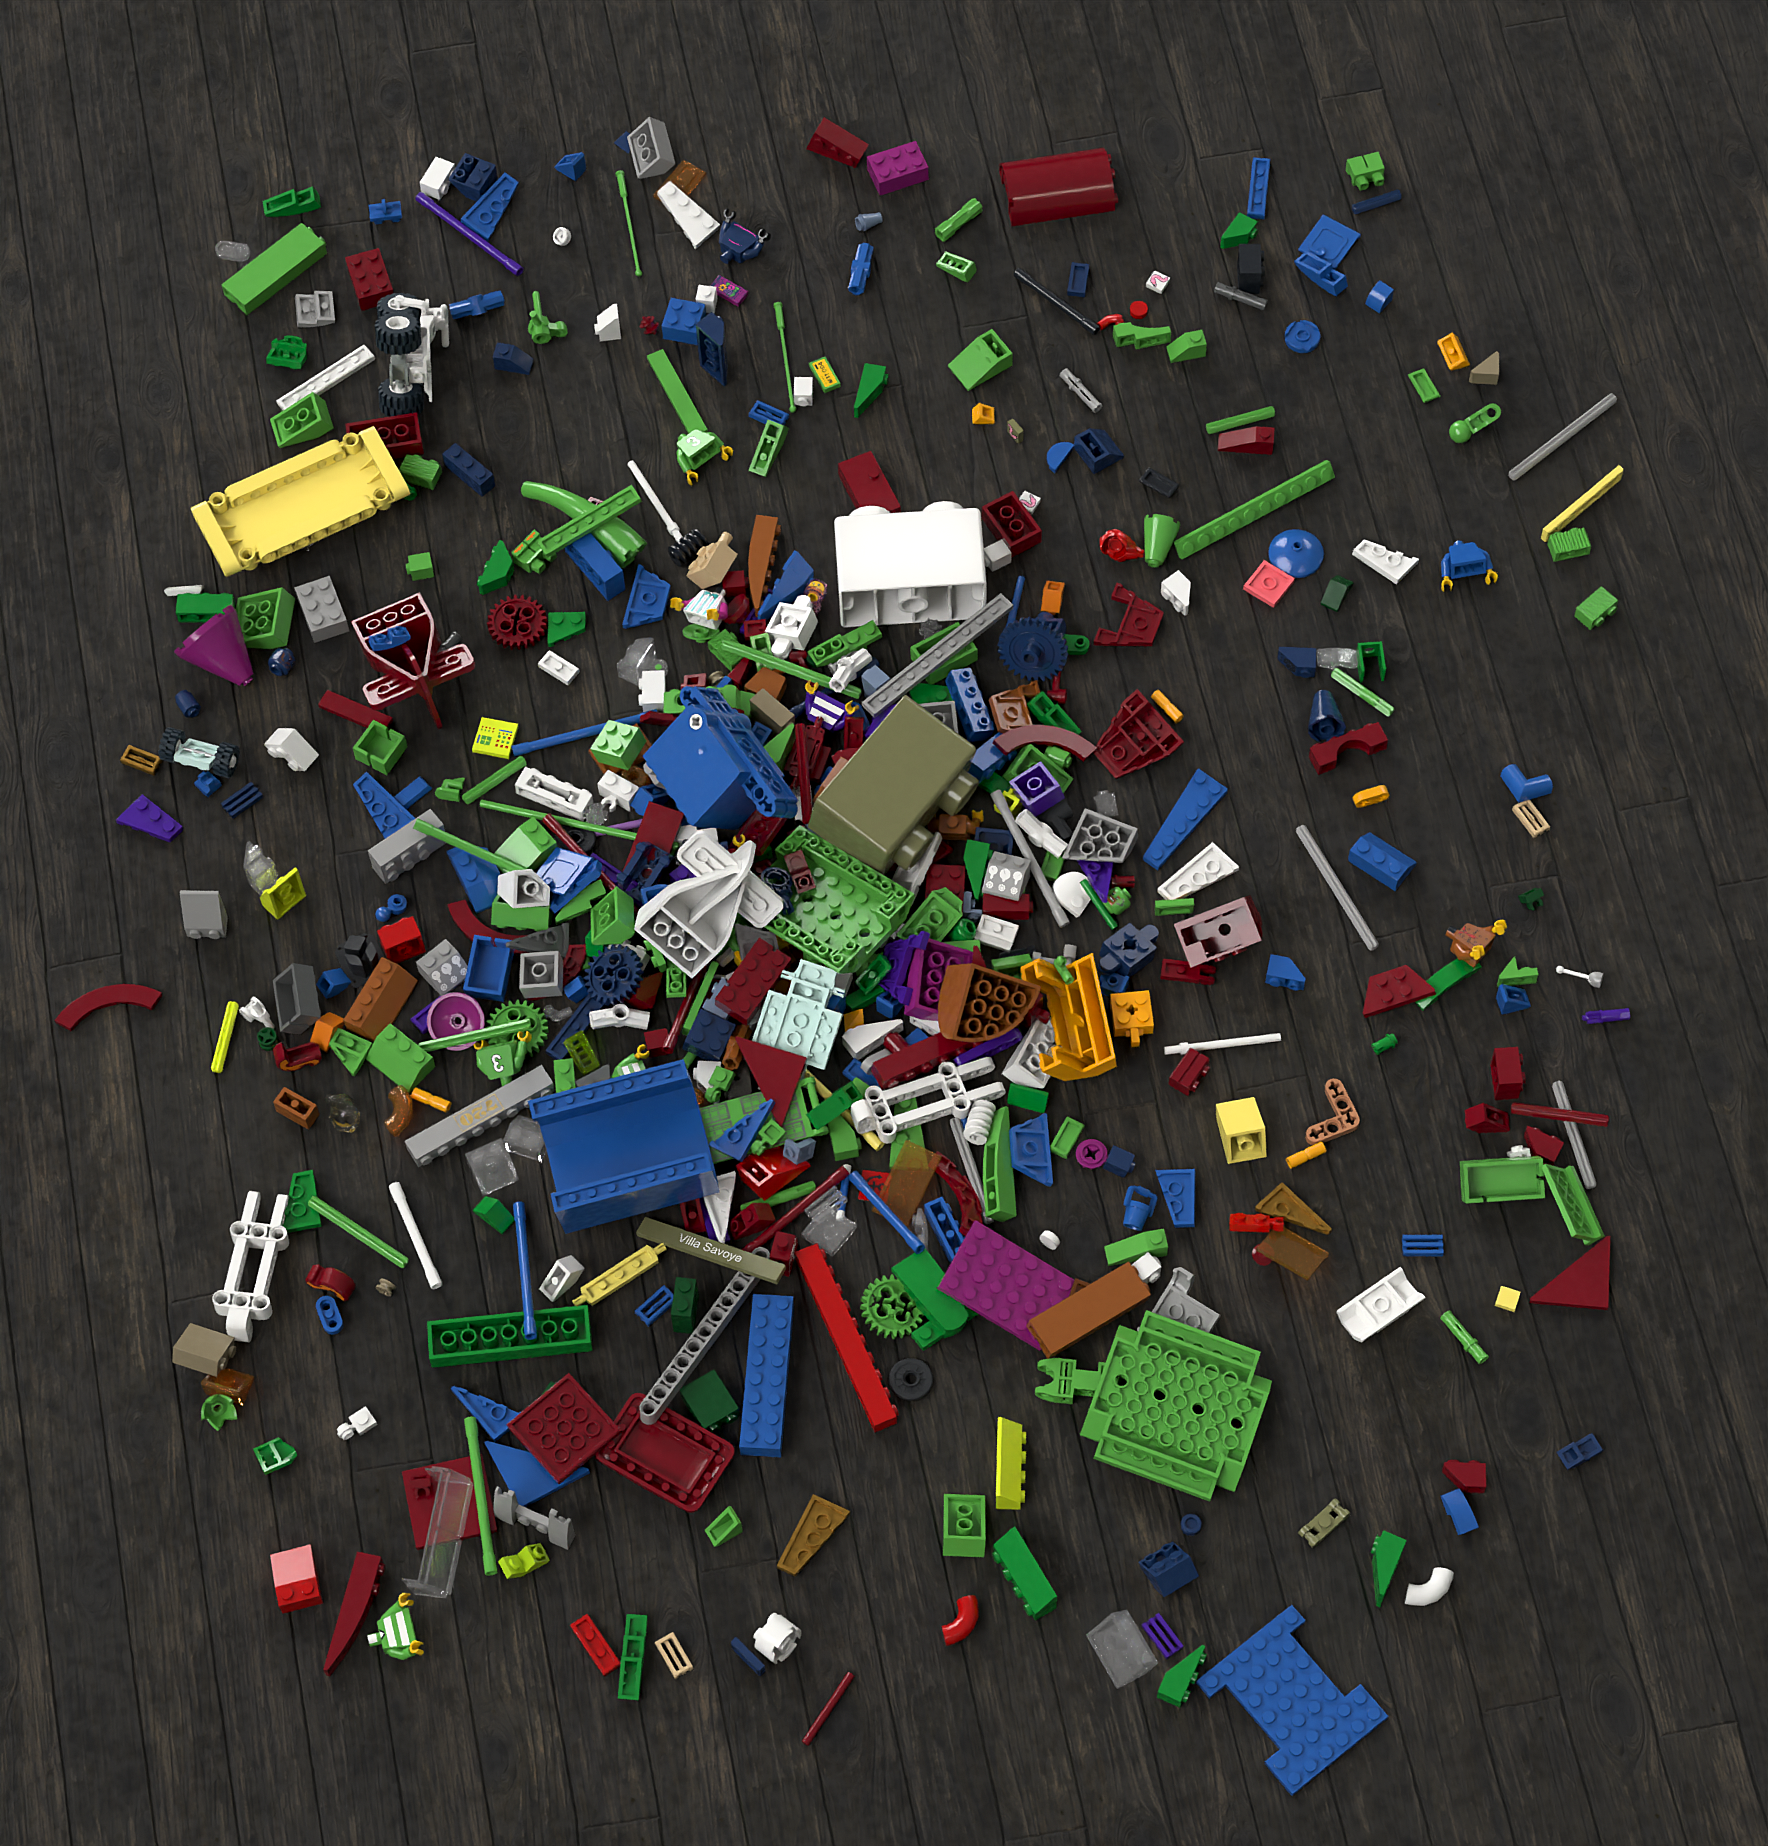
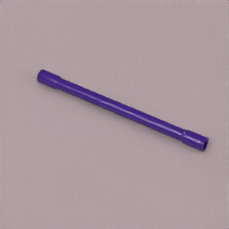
(428, 203)

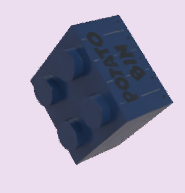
(708, 1036)

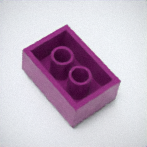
(897, 168)

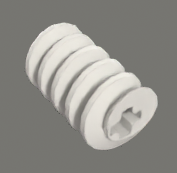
(979, 1122)

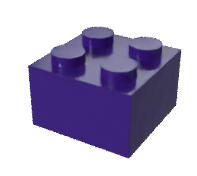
(1037, 789)

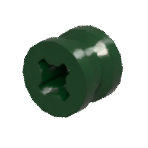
(267, 1034)

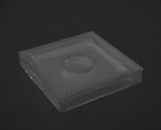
(830, 1233)

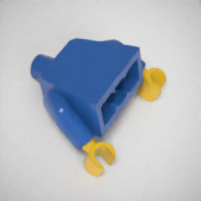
(1466, 561)

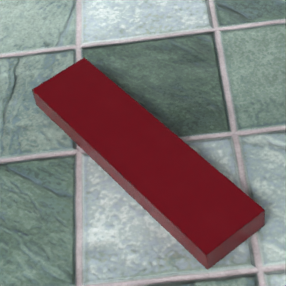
(352, 710)

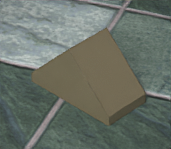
(1487, 371)

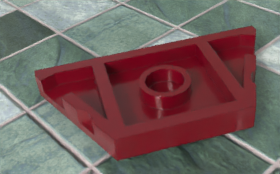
(1394, 990)

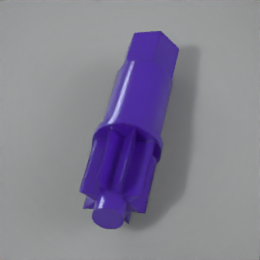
(1606, 1016)

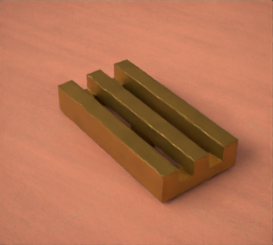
(155, 765)

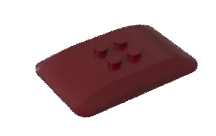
(667, 1457)

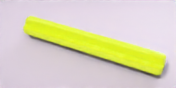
(224, 1037)

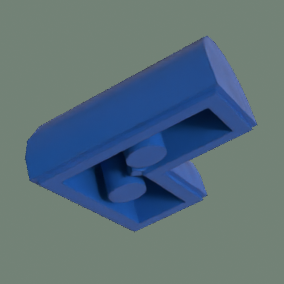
(1523, 788)

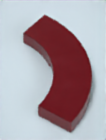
(572, 964)

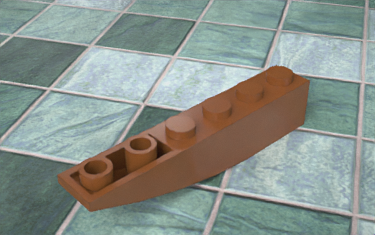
(761, 557)

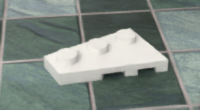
(1389, 564)

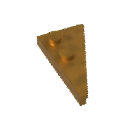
(1286, 1204)

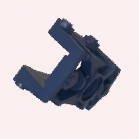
(638, 864)

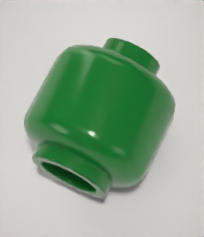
(962, 930)

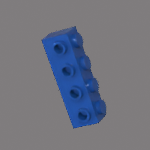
(969, 704)
(944, 1226)

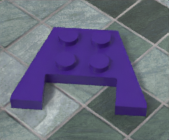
(900, 956)

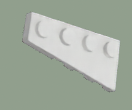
(693, 219)

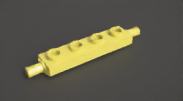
(619, 1275)

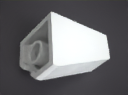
(523, 889)

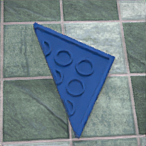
(525, 1474)

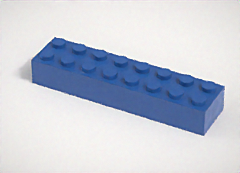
(766, 1375)

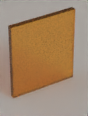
(1292, 1252)

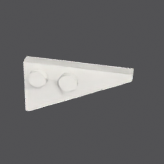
(719, 1205)

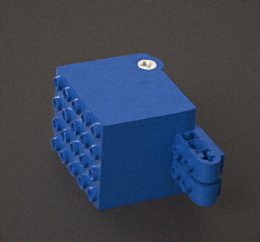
(717, 765)

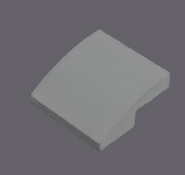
(315, 309)

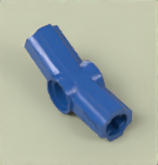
(476, 304)

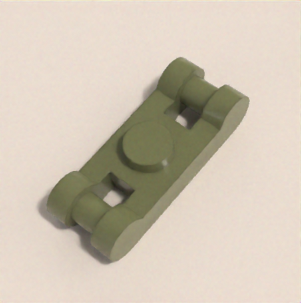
(1324, 1523)

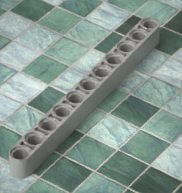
(699, 1342)

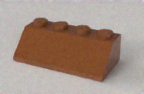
(380, 1000)

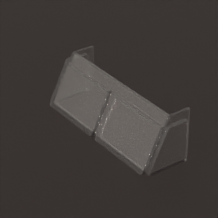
(443, 1535)

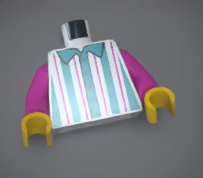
(704, 609)

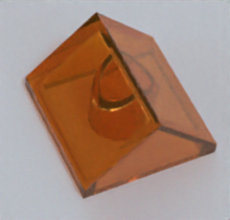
(229, 1383)

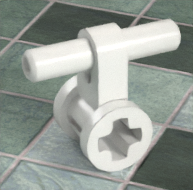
(257, 1011)

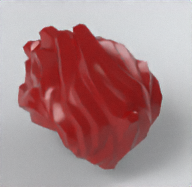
(1119, 546)

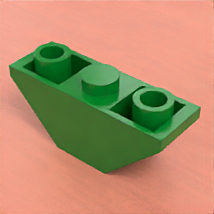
(496, 570)

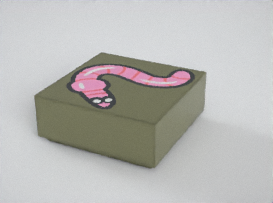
(1015, 430)

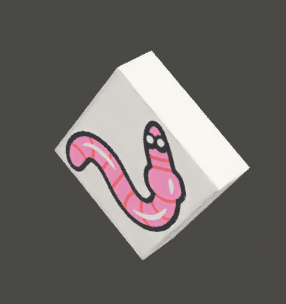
(1157, 282)
(1030, 501)

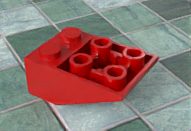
(769, 1172)

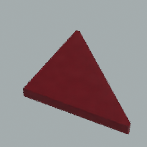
(775, 1073)
(1582, 1283)

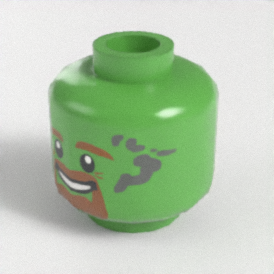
(1117, 901)

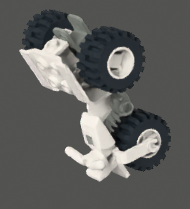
(406, 331)

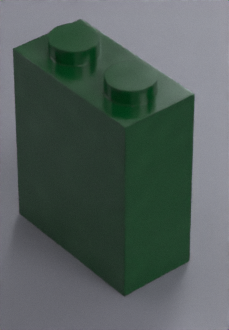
(684, 1305)
(709, 1402)

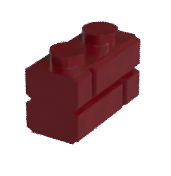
(1189, 1071)

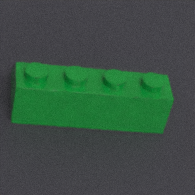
(1024, 1574)

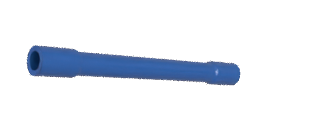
(910, 1238)

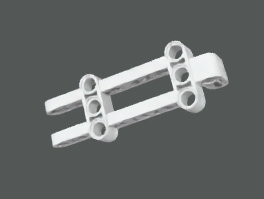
(865, 1110)
(239, 1317)

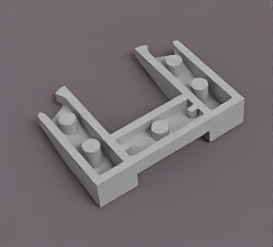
(508, 1510)

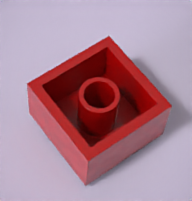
(401, 940)

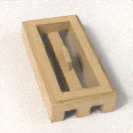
(1539, 830)
(682, 1670)

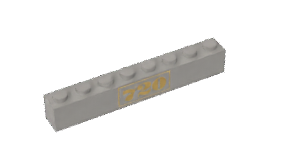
(479, 1116)

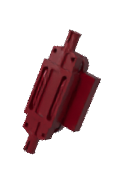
(817, 755)

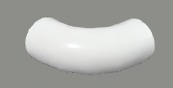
(1432, 1590)

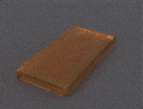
(908, 1180)

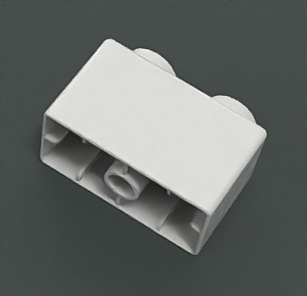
(910, 565)

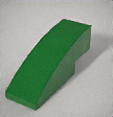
(292, 203)
(1051, 713)

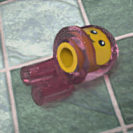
(816, 591)

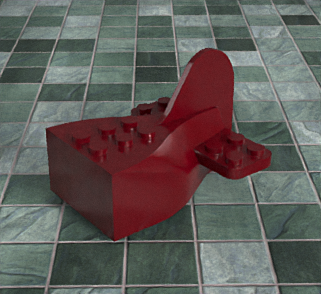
(414, 664)

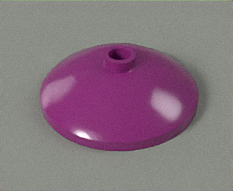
(443, 1015)

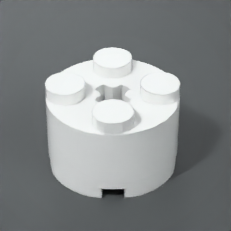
(776, 1638)

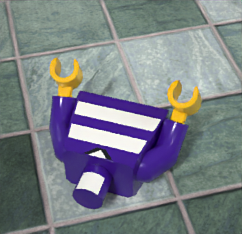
(828, 708)

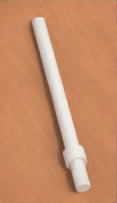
(672, 527)
(1182, 1048)

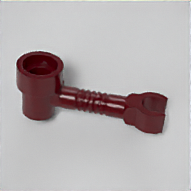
(798, 657)
(1056, 694)

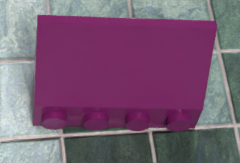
(927, 976)

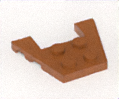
(1010, 707)

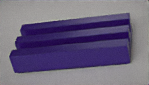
(1152, 1621)

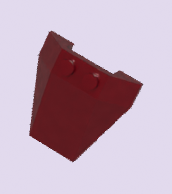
(1136, 737)

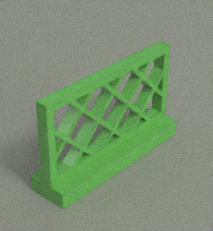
(1573, 1203)

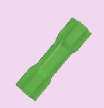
(948, 227)

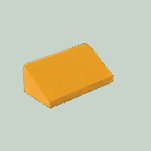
(1453, 352)

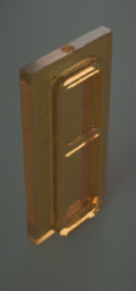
(684, 177)

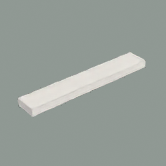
(329, 376)

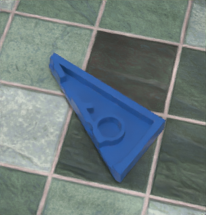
(741, 1136)

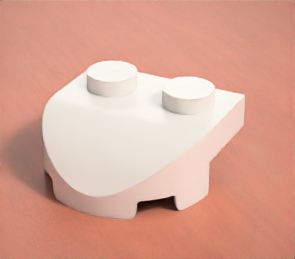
(1071, 893)

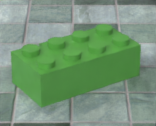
(1502, 1179)

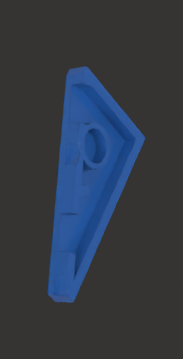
(488, 1414)

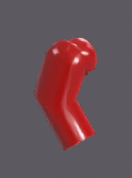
(1115, 318)

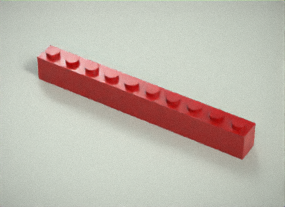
(846, 1337)

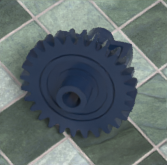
(1034, 646)

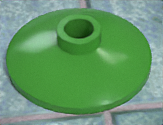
(699, 633)

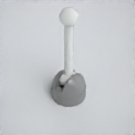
(1595, 978)

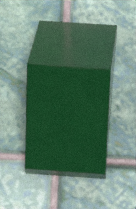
(1336, 592)

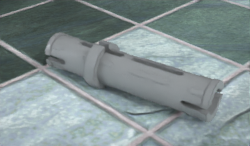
(1067, 376)

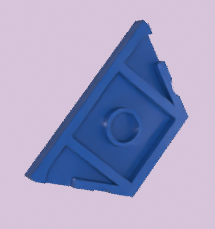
(647, 599)
(1032, 1149)

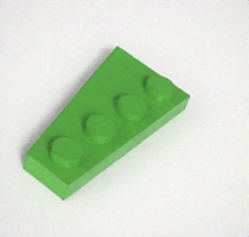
(912, 1134)

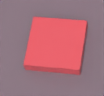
(1268, 583)

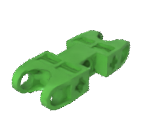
(1077, 1381)

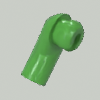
(1060, 966)

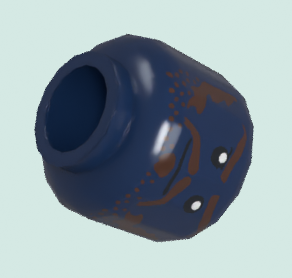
(281, 661)

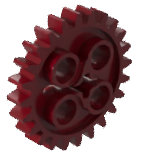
(533, 624)

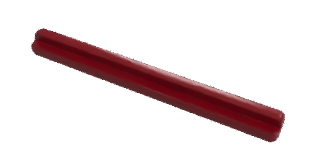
(1560, 1114)

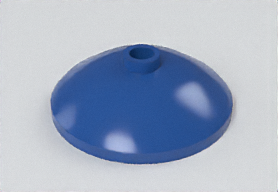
(1296, 561)

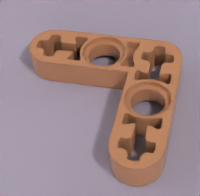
(1340, 1119)

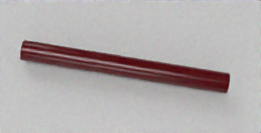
(828, 1708)

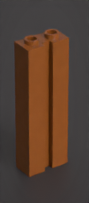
(1088, 1310)

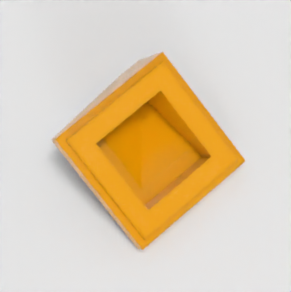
(853, 1019)

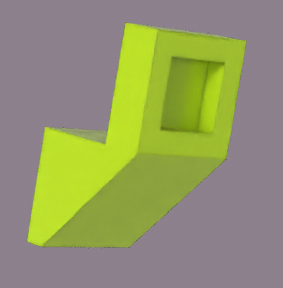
(525, 1561)

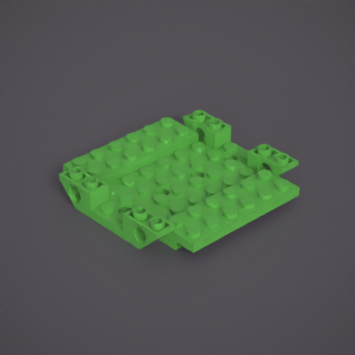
(1165, 1436)

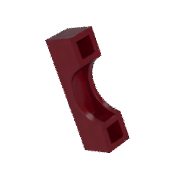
(1368, 739)

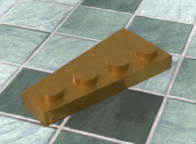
(813, 1530)

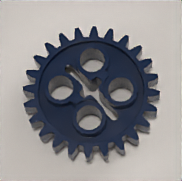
(614, 975)

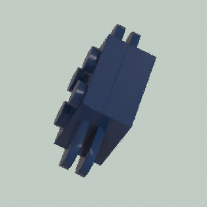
(1128, 950)

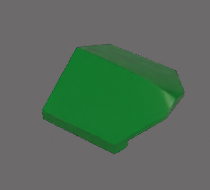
(274, 1455)

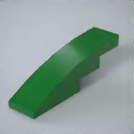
(632, 1657)

